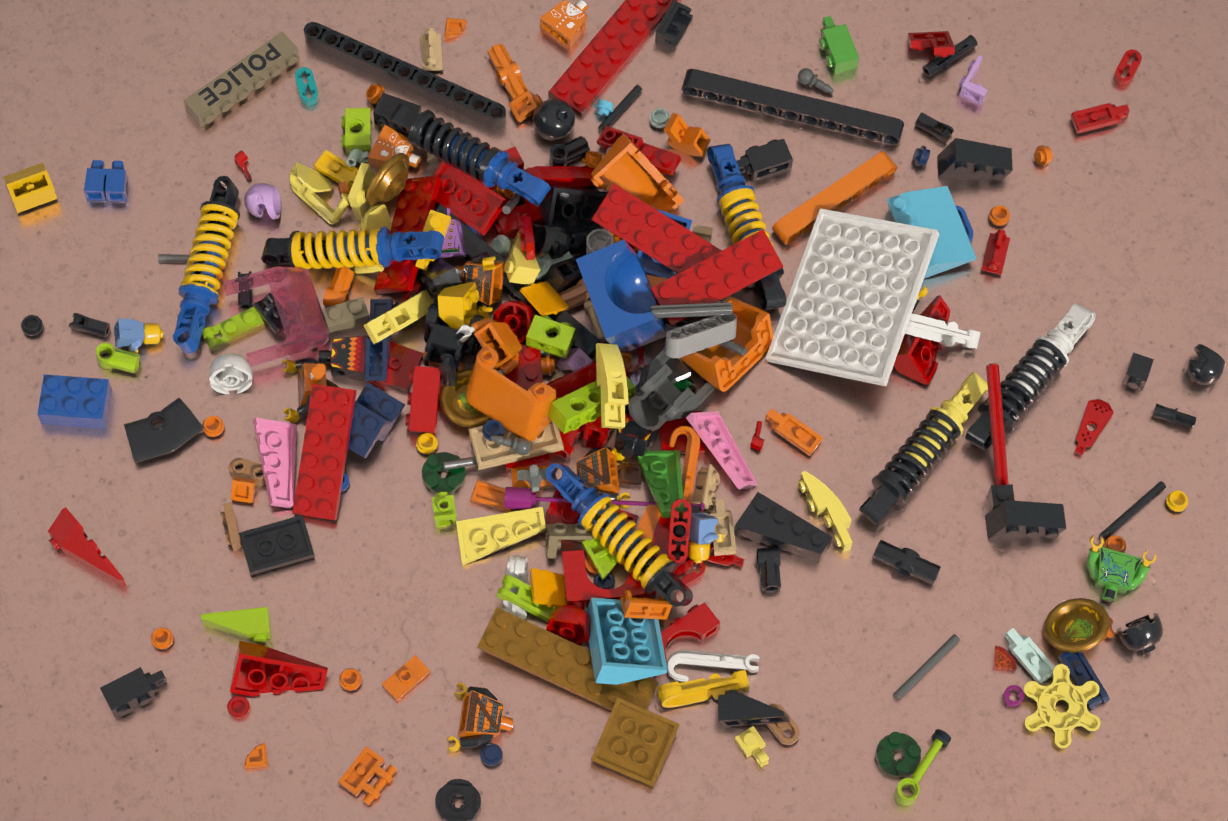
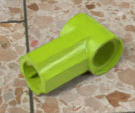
(119, 358)

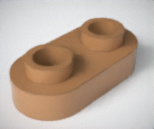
(248, 471)
(779, 728)

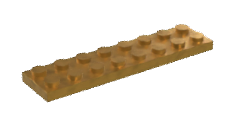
(557, 661)

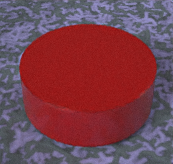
(238, 707)

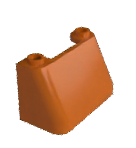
(634, 173)
(724, 367)
(502, 400)

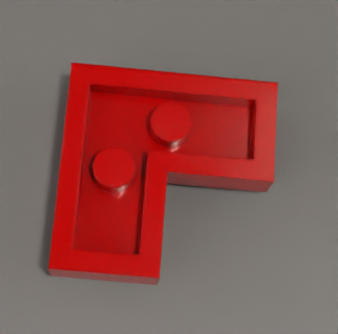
(938, 41)

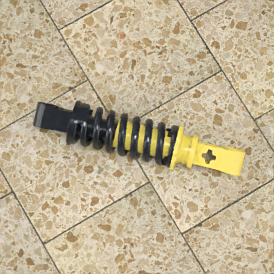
(922, 449)

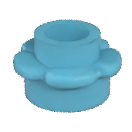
(604, 107)

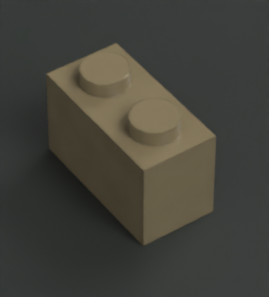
(346, 317)

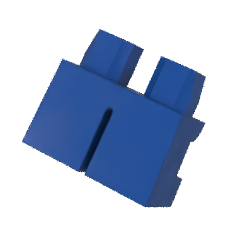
(106, 182)

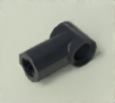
(569, 151)
(769, 562)

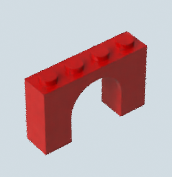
(507, 223)
(580, 588)

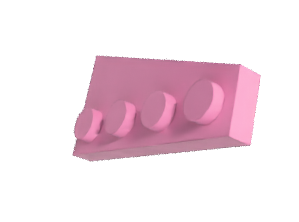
(723, 447)
(277, 455)

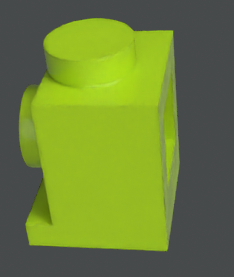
(446, 516)

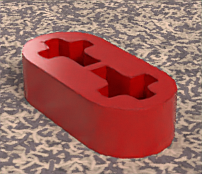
(1131, 69)
(692, 577)

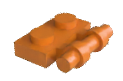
(360, 773)

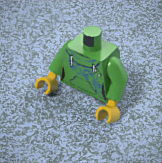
(1115, 570)

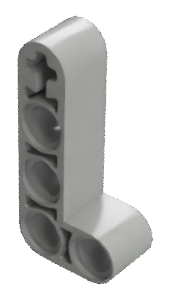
(700, 335)

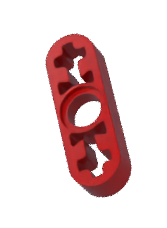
(672, 546)

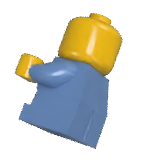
(134, 333)
(701, 536)

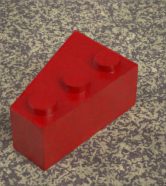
(423, 400)

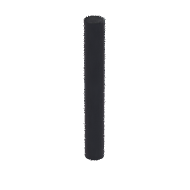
(620, 107)

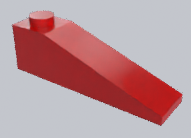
(563, 175)
(918, 355)
(71, 539)
(268, 670)

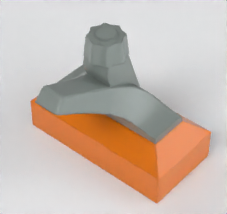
(531, 477)

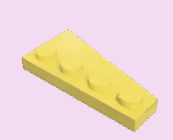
(492, 533)

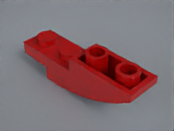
(662, 159)

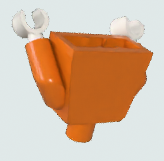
(498, 337)

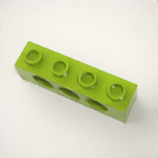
(580, 406)

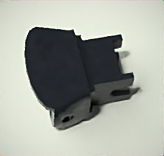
(443, 339)

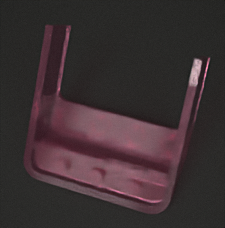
(296, 307)

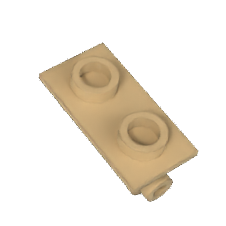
(431, 50)
(707, 479)

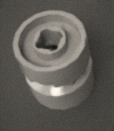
(598, 239)

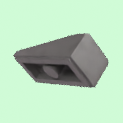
(679, 370)

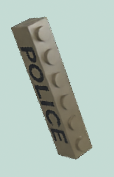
(241, 79)

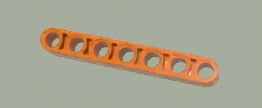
(835, 197)

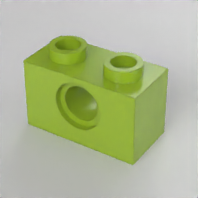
(356, 120)
(558, 345)

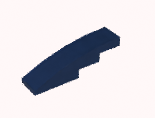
(377, 354)

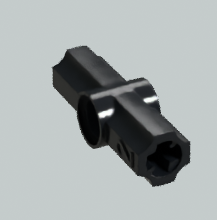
(906, 562)

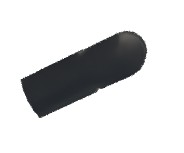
(930, 125)
(245, 297)
(92, 325)
(448, 370)

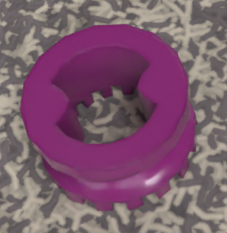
(1020, 696)

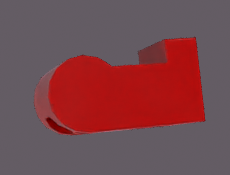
(568, 440)

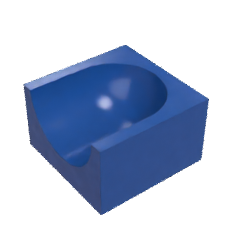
(621, 296)

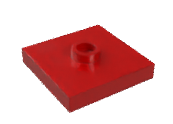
(401, 362)
(681, 442)

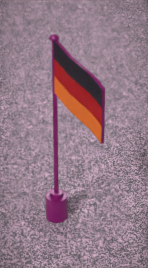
(651, 521)

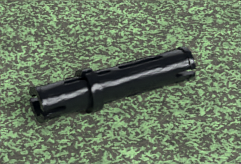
(932, 67)

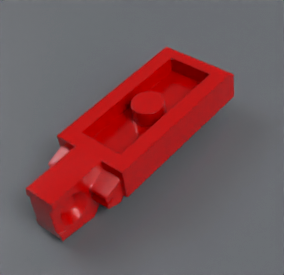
(1098, 117)
(526, 235)

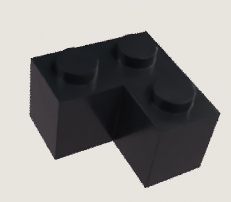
(439, 276)

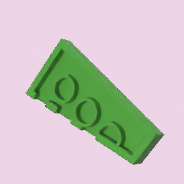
(663, 478)

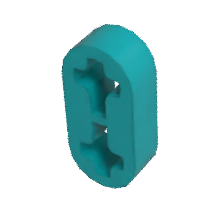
(302, 87)

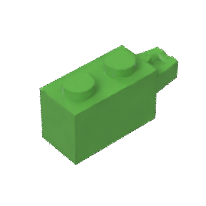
(838, 46)

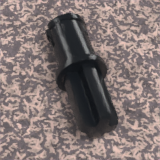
(1173, 415)

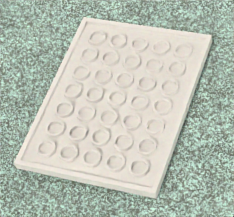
(853, 296)

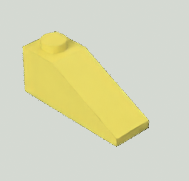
(518, 267)

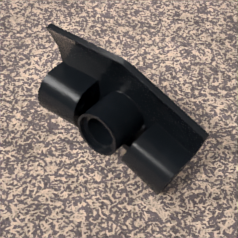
(150, 441)

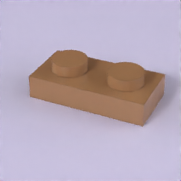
(228, 518)

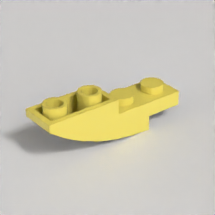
(398, 317)
(613, 385)
(824, 502)

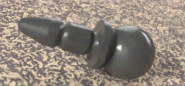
(807, 76)
(520, 446)

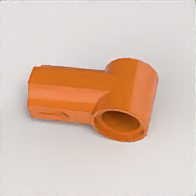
(339, 288)

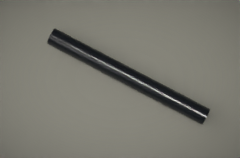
(1136, 507)

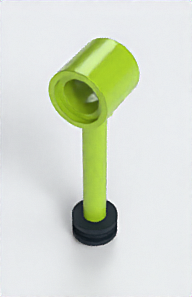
(940, 739)

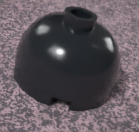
(554, 119)
(1142, 633)

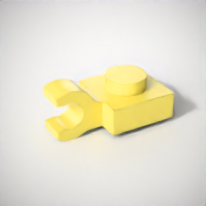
(752, 744)

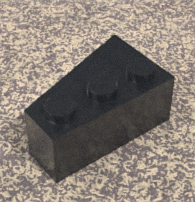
(974, 161)
(1025, 520)

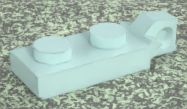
(1030, 656)

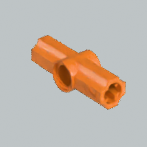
(507, 71)

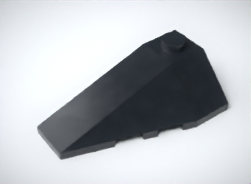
(570, 206)

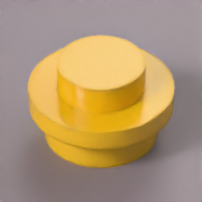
(426, 443)
(1177, 501)

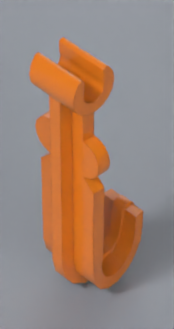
(690, 460)

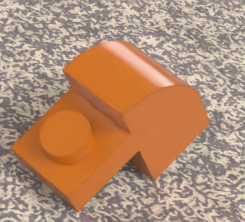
(686, 139)

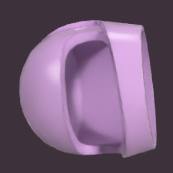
(262, 197)

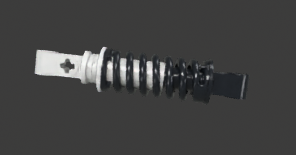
(1032, 374)

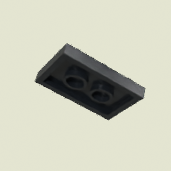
(276, 545)

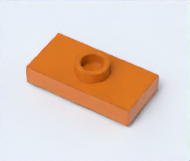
(406, 678)

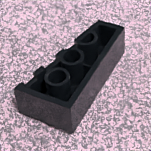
(778, 527)

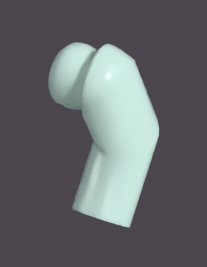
(357, 156)

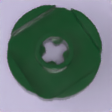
(433, 479)
(910, 751)

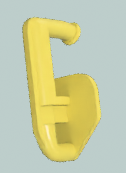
(311, 182)
(374, 217)

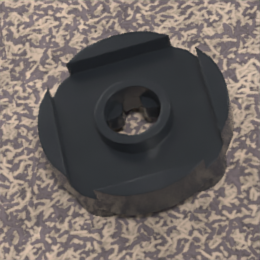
(449, 793)

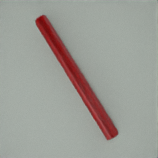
(997, 424)

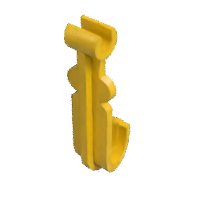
(700, 690)

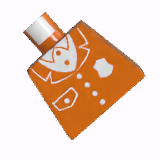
(565, 22)
(389, 144)

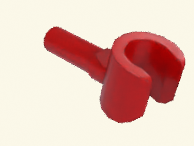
(240, 159)
(416, 289)
(640, 360)
(757, 442)

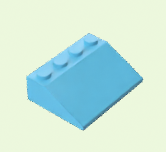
(937, 211)
(623, 646)

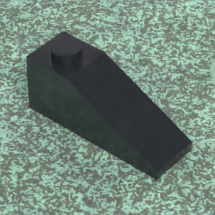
(564, 274)
(741, 710)

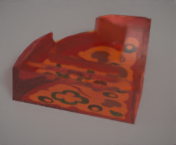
(1003, 660)

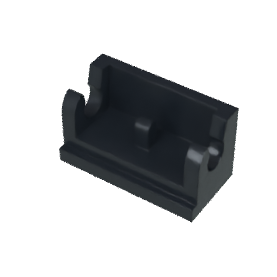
(673, 25)

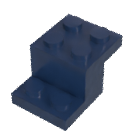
(372, 418)

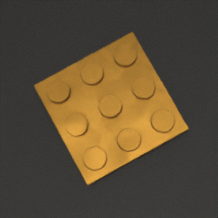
(635, 742)

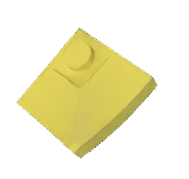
(359, 189)

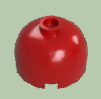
(517, 316)
(570, 623)

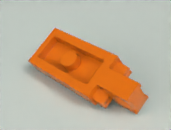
(794, 431)

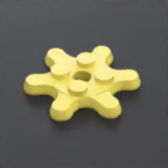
(1073, 695)

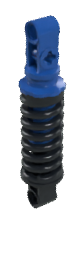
(467, 153)

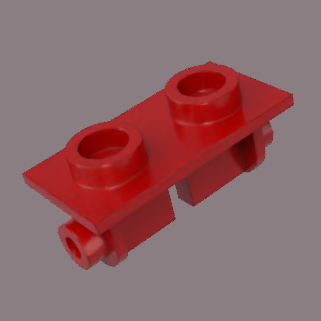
(996, 252)

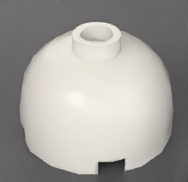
(230, 373)

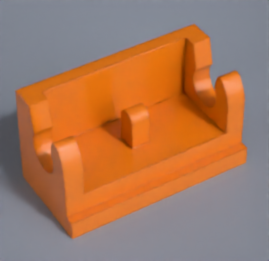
(644, 607)

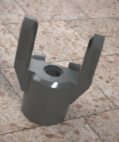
(660, 399)

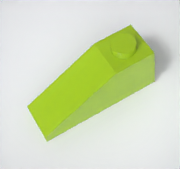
(245, 624)

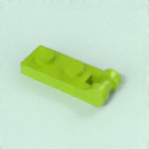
(233, 329)
(523, 597)

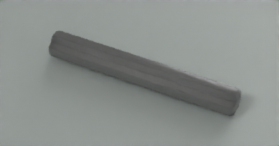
(692, 310)

